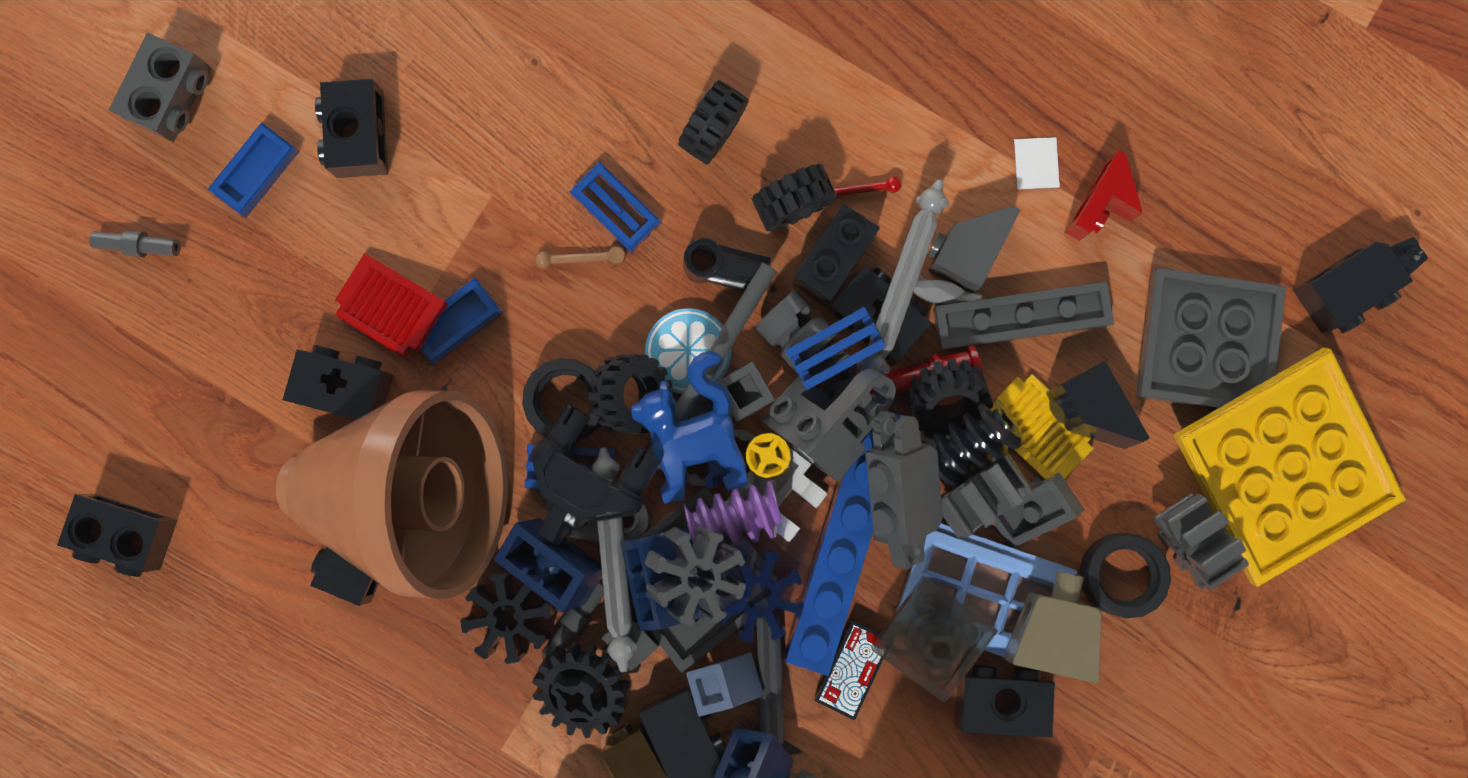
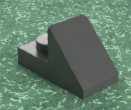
(1041, 511)

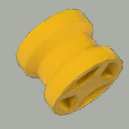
(766, 446)

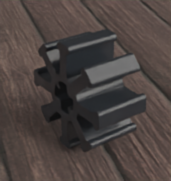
(494, 618)

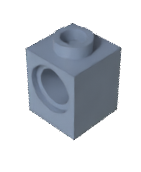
(724, 684)

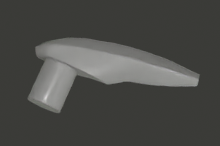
(942, 292)

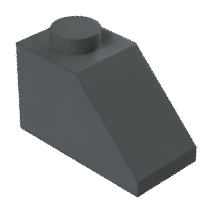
(971, 248)

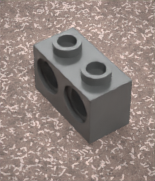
(149, 83)

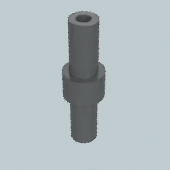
(134, 243)
(574, 622)

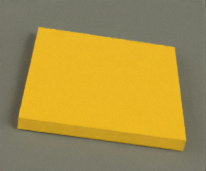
(1290, 465)

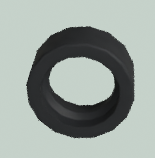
(536, 384)
(1158, 570)

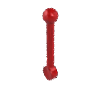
(892, 184)

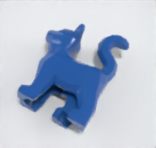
(694, 440)

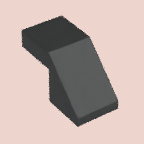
(746, 391)

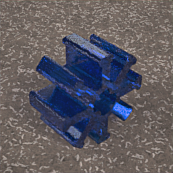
(772, 598)

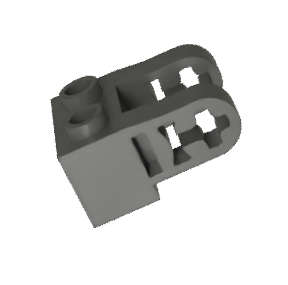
(823, 420)

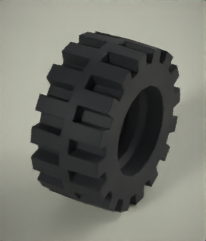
(713, 121)
(610, 389)

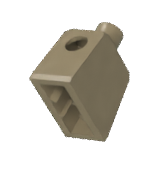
(1058, 632)

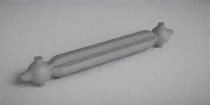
(906, 274)
(615, 575)

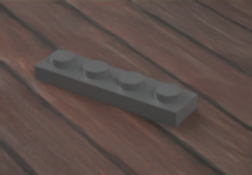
(1023, 316)

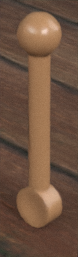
(614, 255)

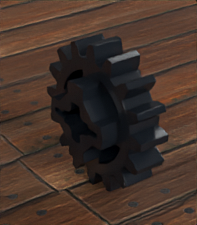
(581, 690)

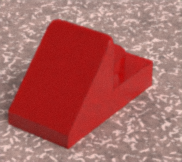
(1110, 190)

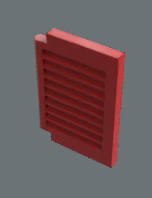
(388, 306)

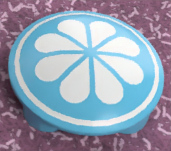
(679, 339)

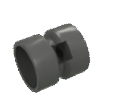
(791, 324)

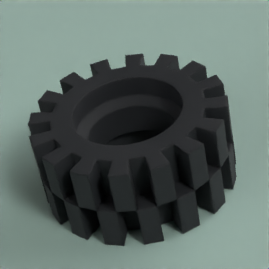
(794, 197)
(942, 383)

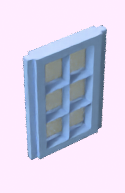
(984, 578)

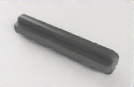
(771, 680)

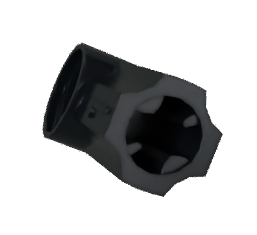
(731, 268)

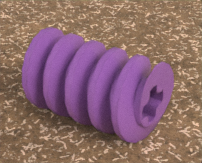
(737, 516)

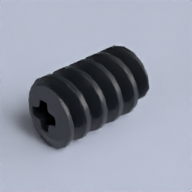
(976, 443)

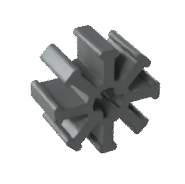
(984, 496)
(1201, 541)
(689, 594)

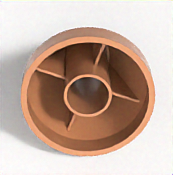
(406, 493)

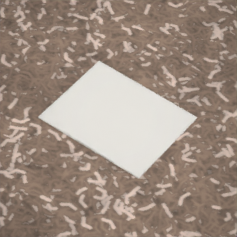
(1036, 163)

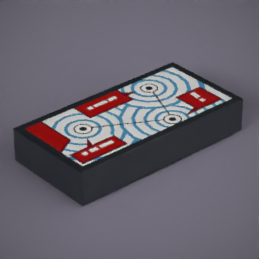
(851, 671)

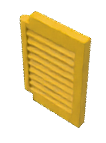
(1046, 442)

